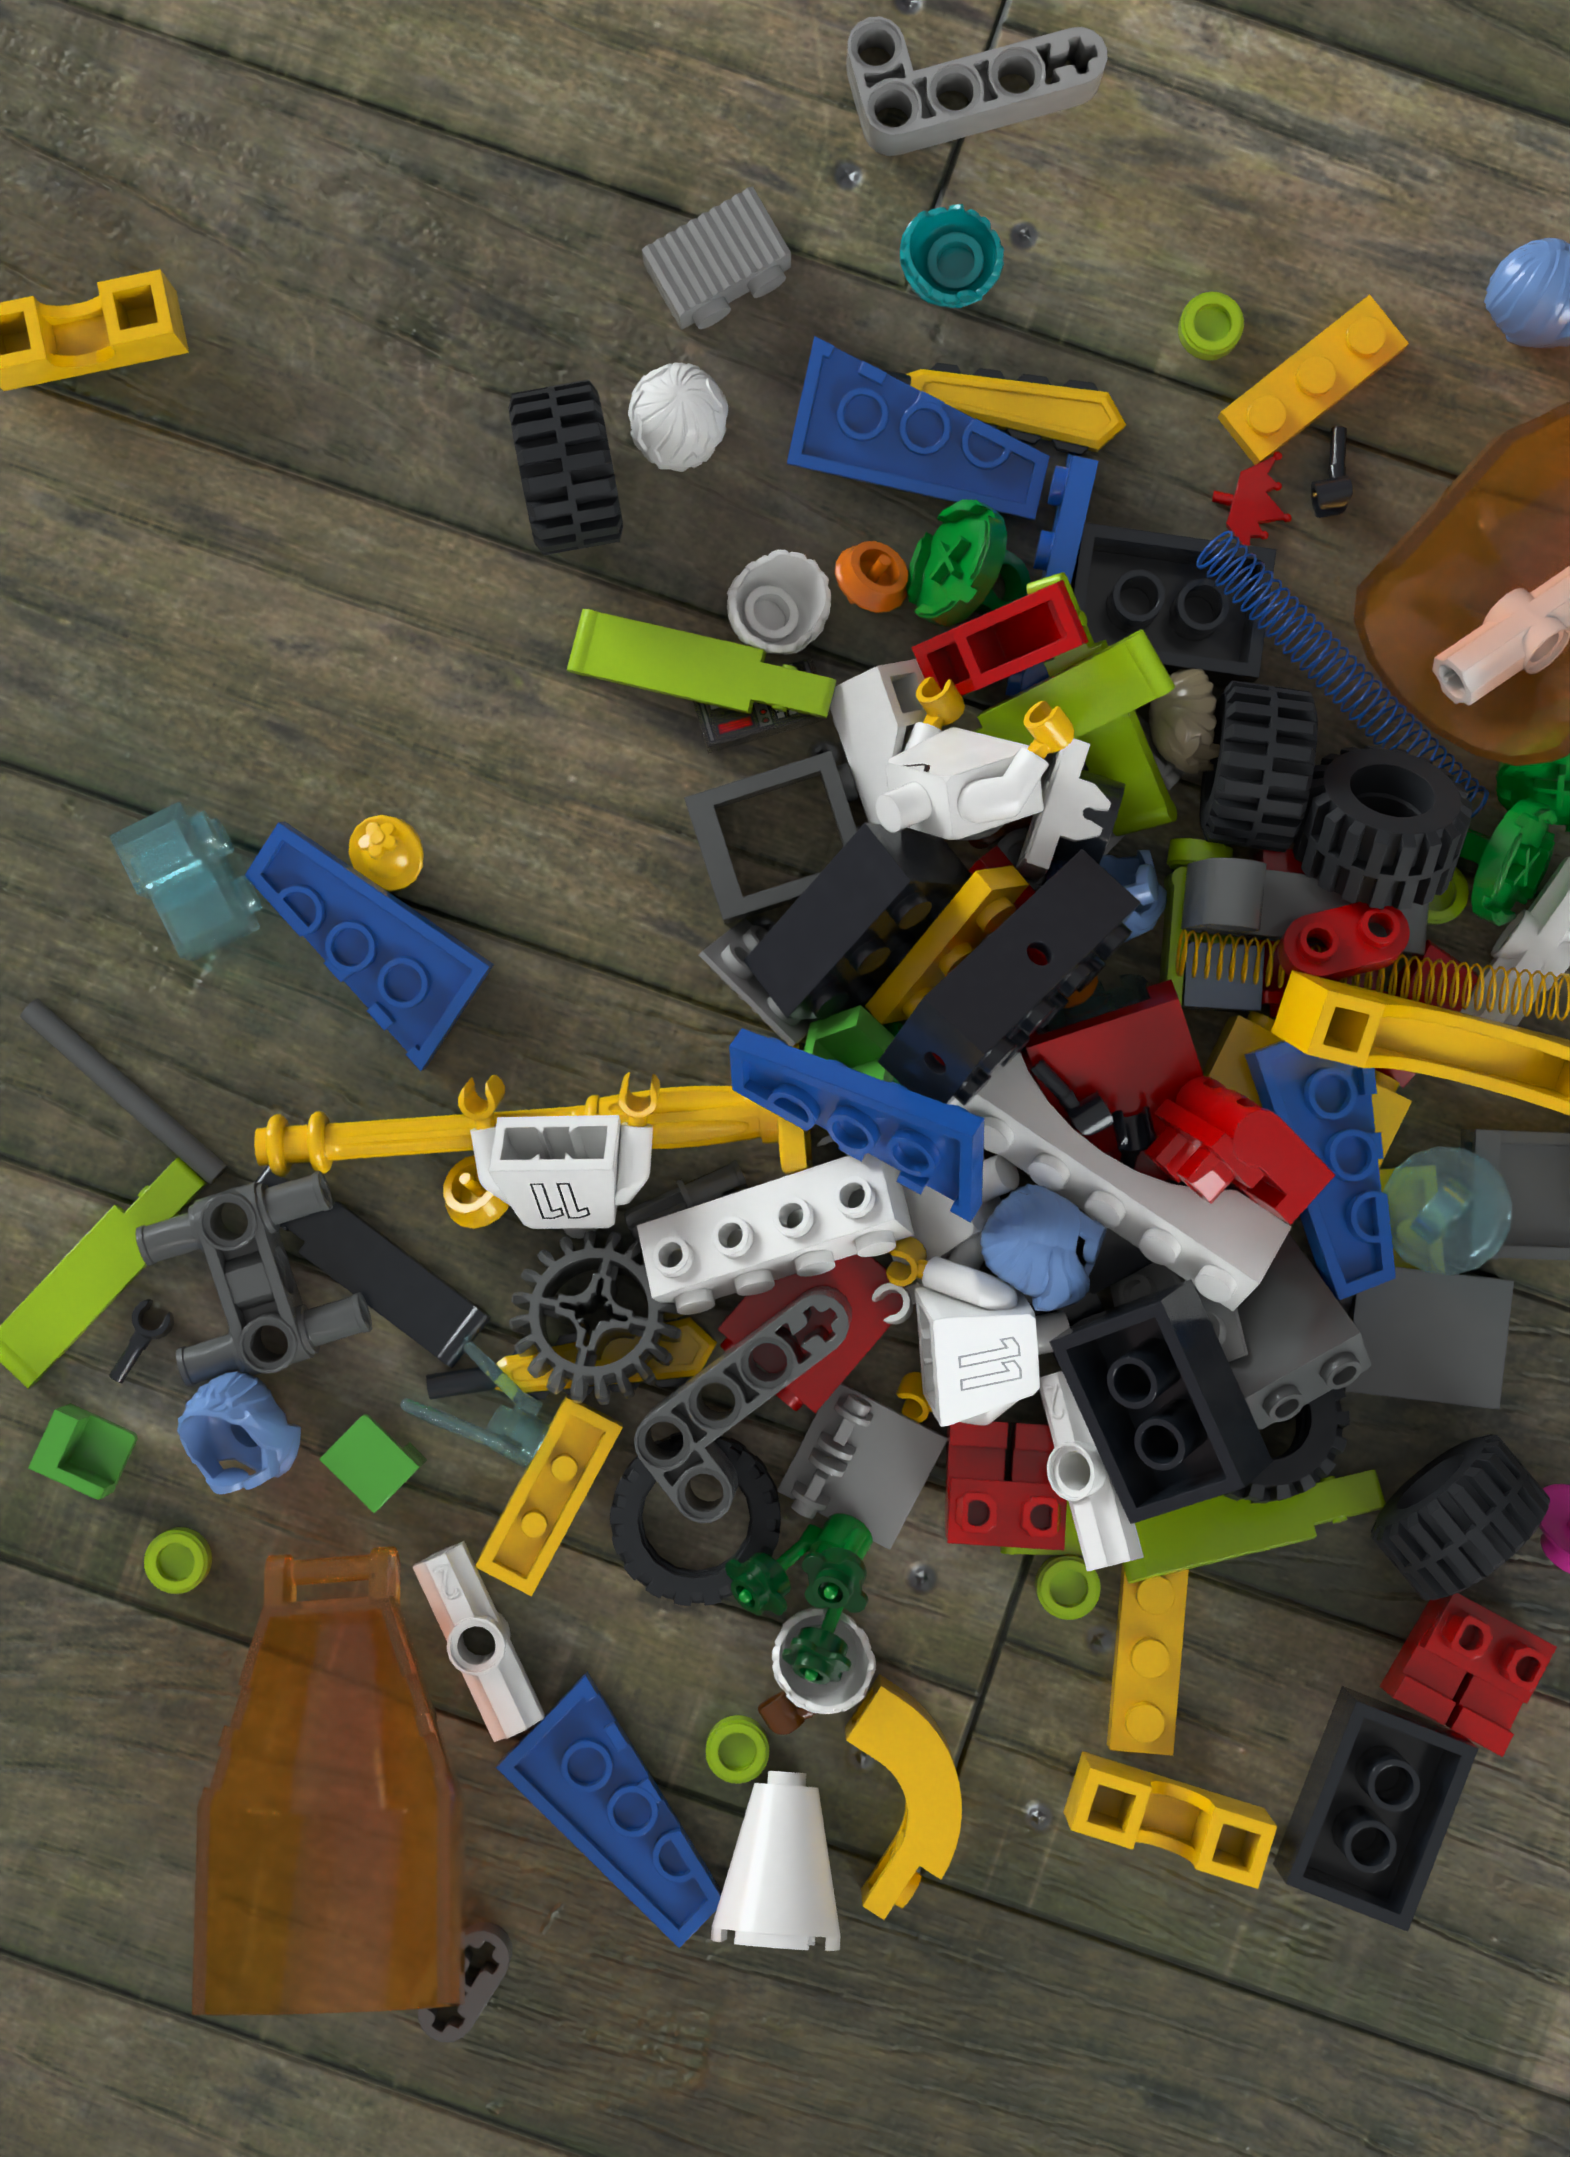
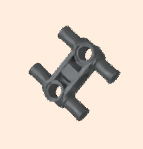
(254, 1279)

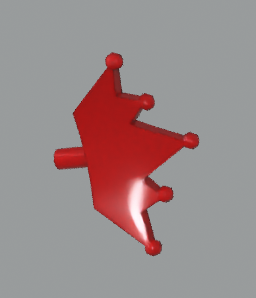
(1251, 502)

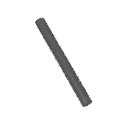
(123, 1091)

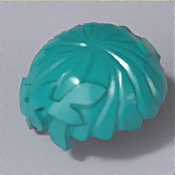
(951, 256)

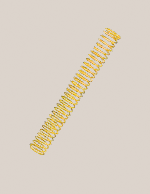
(1180, 971)

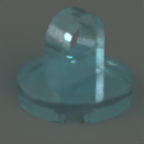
(1448, 1210)

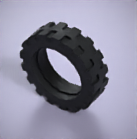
(684, 1584)

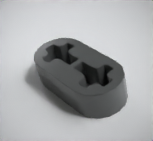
(477, 1989)

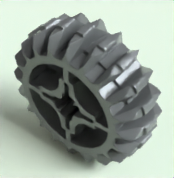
(590, 1348)

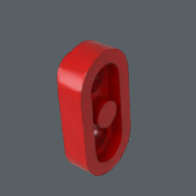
(1347, 940)

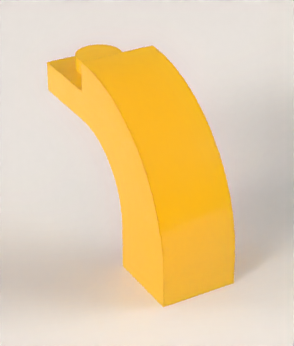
(912, 1747)

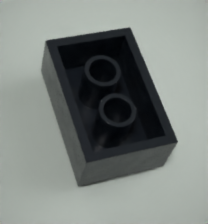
(1153, 584)
(856, 921)
(1161, 1402)
(1374, 1808)

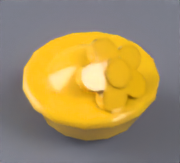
(386, 852)
(467, 1199)

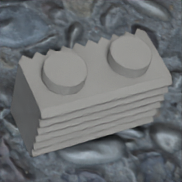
(718, 260)

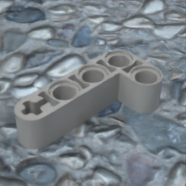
(973, 76)

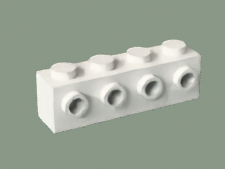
(774, 1232)

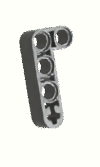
(1262, 903)
(750, 1388)

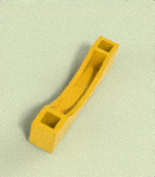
(1411, 1036)

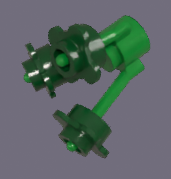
(834, 1582)

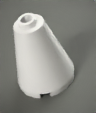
(780, 1871)

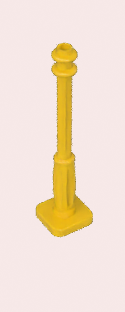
(681, 1120)

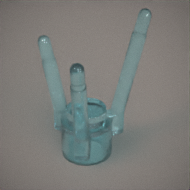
(510, 1432)

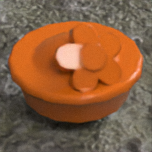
(872, 576)

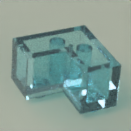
(184, 869)

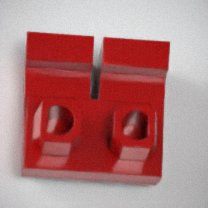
(1230, 1141)
(996, 1511)
(1468, 1670)

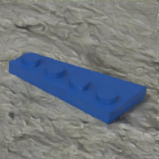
(891, 435)
(1059, 549)
(385, 951)
(1335, 1119)
(911, 1132)
(605, 1801)

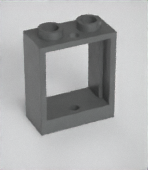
(701, 808)

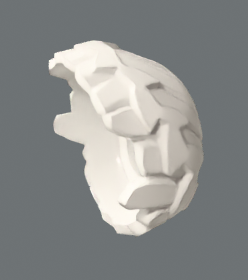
(677, 416)
(779, 602)
(832, 1696)

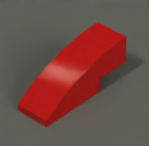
(1003, 641)

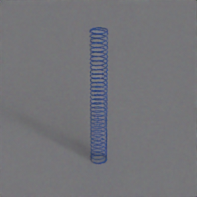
(1276, 618)

